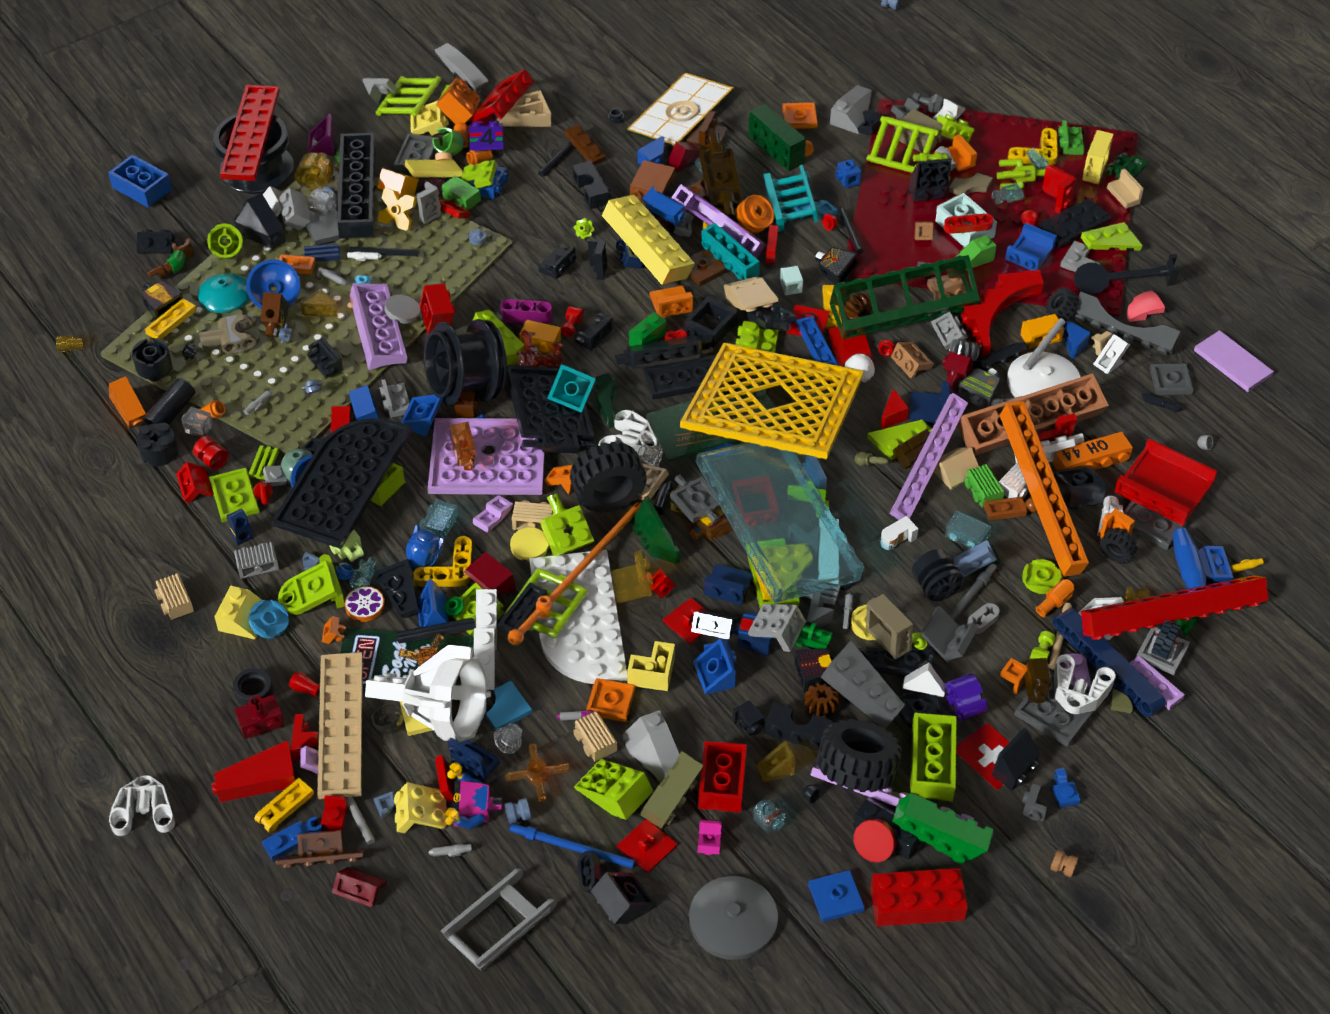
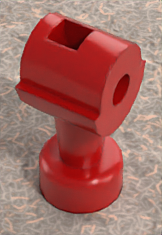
(573, 316)

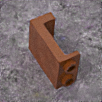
(649, 175)

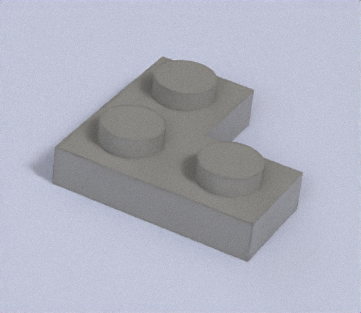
(1076, 257)

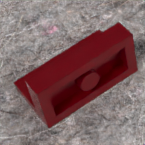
(358, 886)

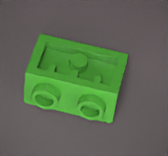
(1071, 139)

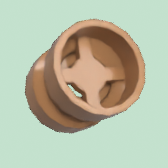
(1064, 863)

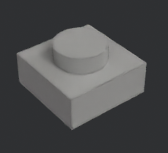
(274, 475)

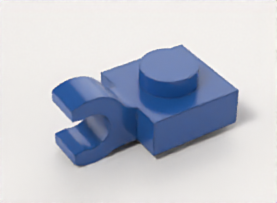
(1064, 792)

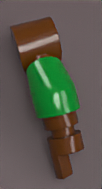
(175, 262)

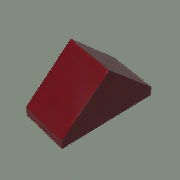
(682, 155)

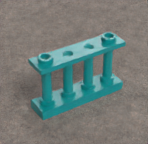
(775, 195)

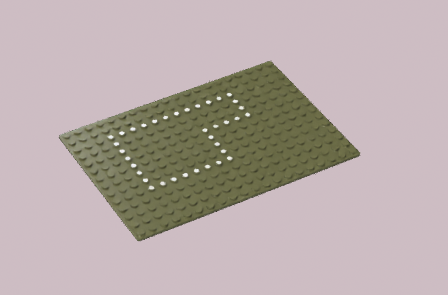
(241, 377)

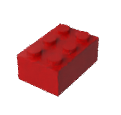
(722, 776)

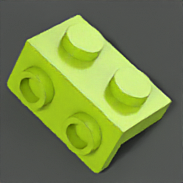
(952, 127)

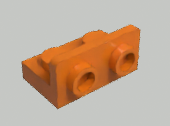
(1118, 520)

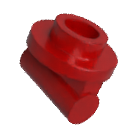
(263, 492)

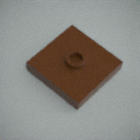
(705, 267)

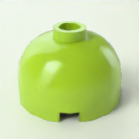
(224, 241)

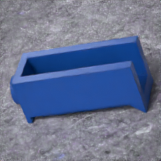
(664, 207)

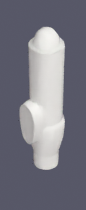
(362, 256)

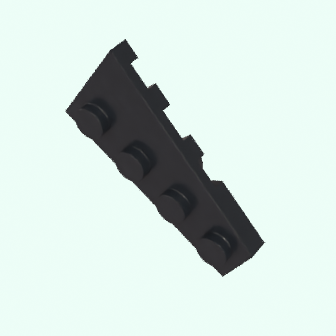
(902, 666)

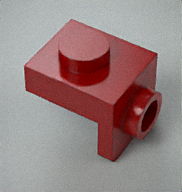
(661, 584)

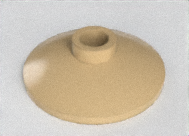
(687, 103)

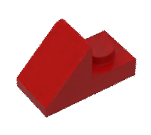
(302, 737)

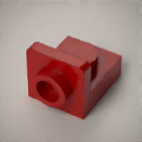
(334, 812)

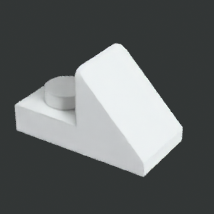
(950, 108)
(1111, 354)

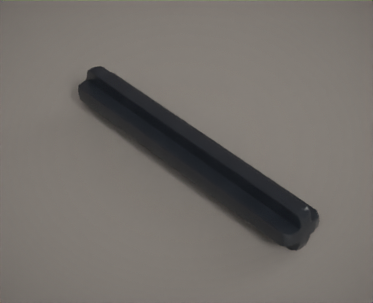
(432, 630)

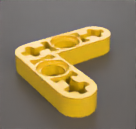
(1020, 153)
(453, 573)

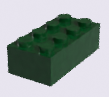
(776, 137)

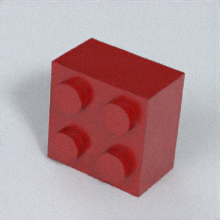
(436, 306)

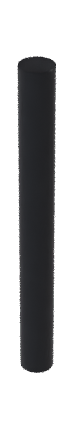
(555, 159)
(851, 231)
(386, 251)

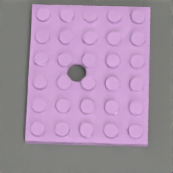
(505, 472)

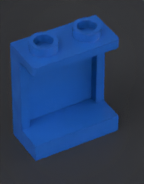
(1031, 247)

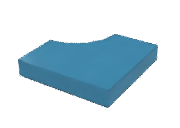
(508, 706)

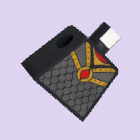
(837, 264)

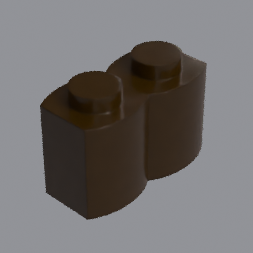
(1037, 680)

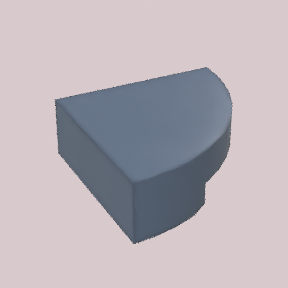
(309, 561)
(385, 804)

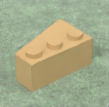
(528, 111)

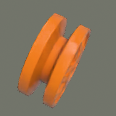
(755, 214)

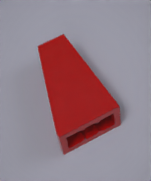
(256, 775)

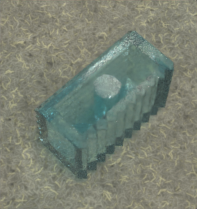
(440, 518)
(967, 530)

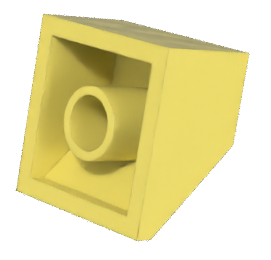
(234, 612)

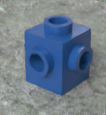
(848, 173)

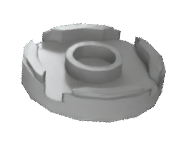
(402, 308)

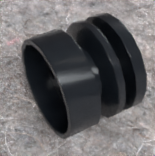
(937, 574)

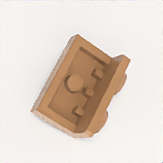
(951, 286)

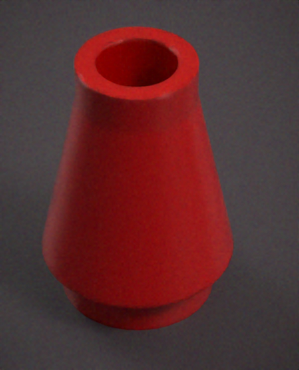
(302, 683)

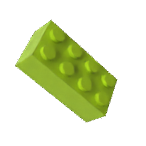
(933, 756)

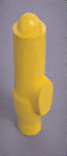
(1246, 564)

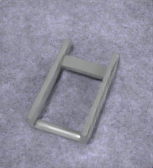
(504, 889)

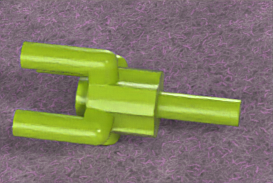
(1020, 173)

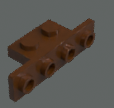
(320, 846)

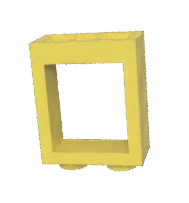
(1097, 157)

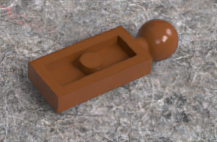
(1008, 508)

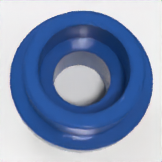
(344, 571)

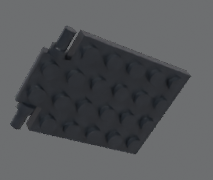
(552, 424)

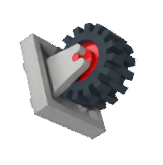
(1164, 648)

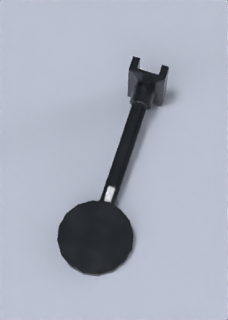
(1094, 278)

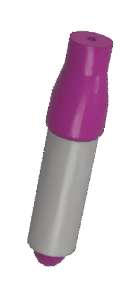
(573, 715)

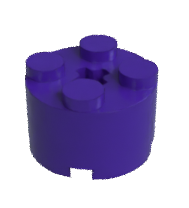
(965, 696)

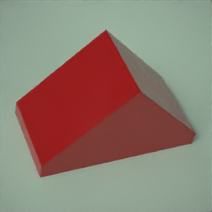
(895, 411)

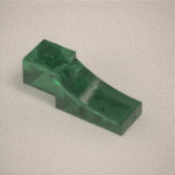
(606, 391)

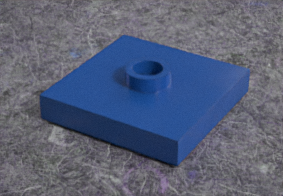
(836, 896)

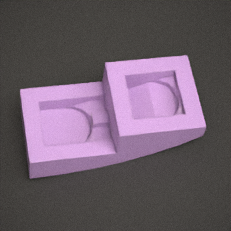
(493, 514)

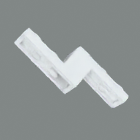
(486, 632)

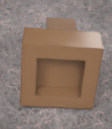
(924, 230)

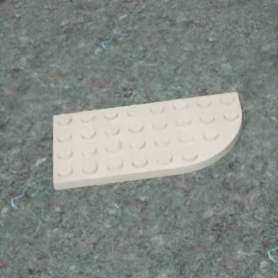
(591, 638)

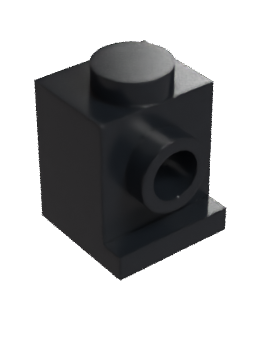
(748, 718)

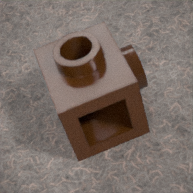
(466, 405)

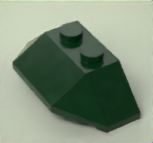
(654, 533)

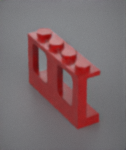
(505, 97)

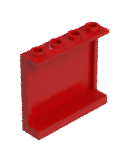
(1166, 482)

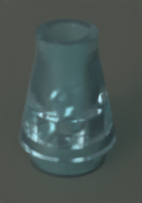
(1037, 159)

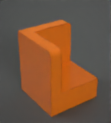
(1014, 672)

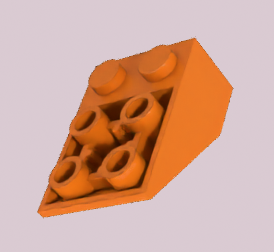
(458, 101)

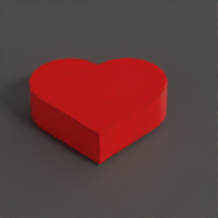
(675, 334)

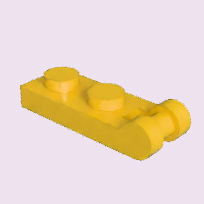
(284, 805)

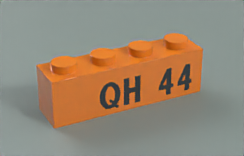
(1095, 453)

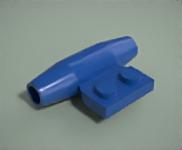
(1199, 564)

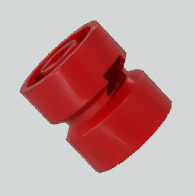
(210, 453)

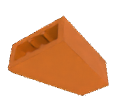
(126, 402)

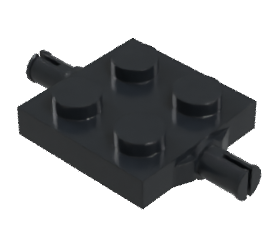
(772, 317)

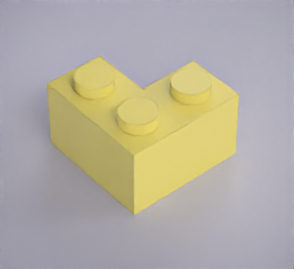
(652, 671)

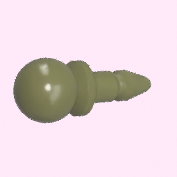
(863, 459)

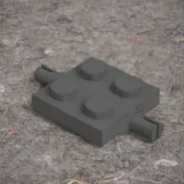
(695, 499)

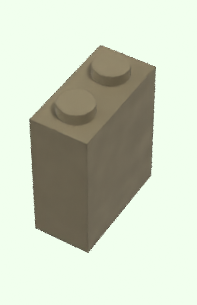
(920, 119)

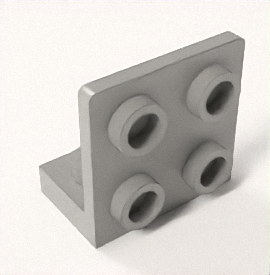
(779, 622)

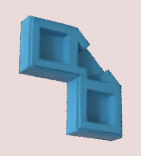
(824, 208)

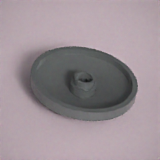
(733, 917)

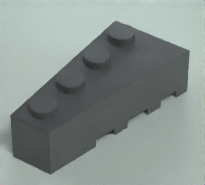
(863, 686)

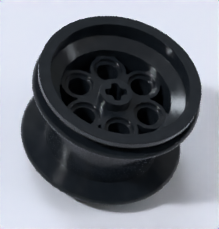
(276, 161)
(465, 361)

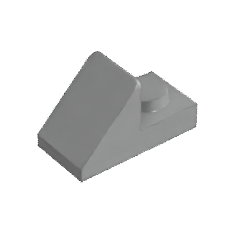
(377, 86)

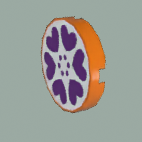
(364, 604)

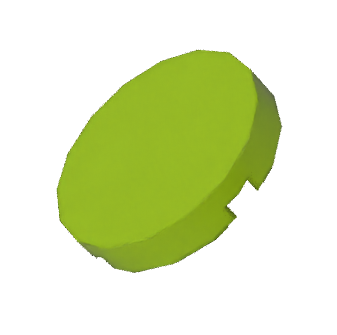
(1041, 576)

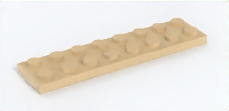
(340, 725)

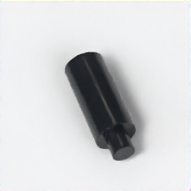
(662, 497)

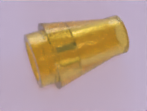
(68, 343)

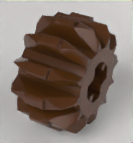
(858, 306)
(821, 699)

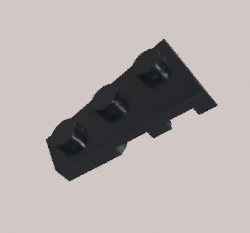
(400, 587)

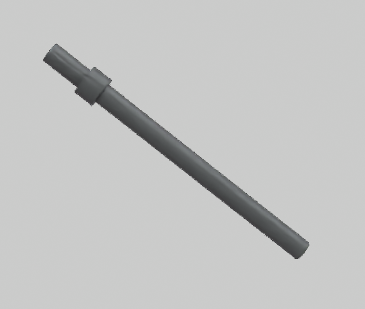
(982, 579)

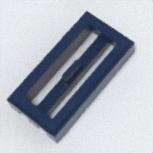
(323, 252)

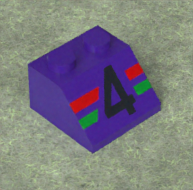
(486, 136)

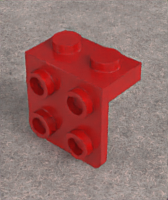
(1059, 185)

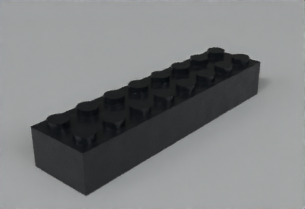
(356, 185)

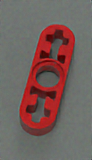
(979, 222)
(772, 244)

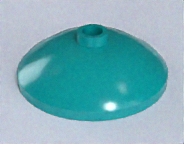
(223, 293)

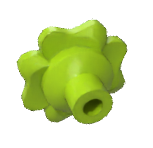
(584, 228)

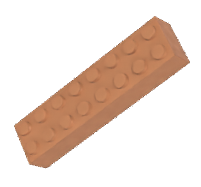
(1081, 396)

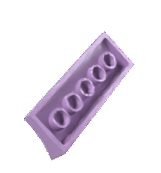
(377, 332)

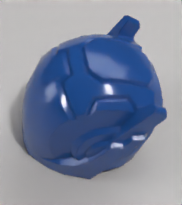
(424, 548)

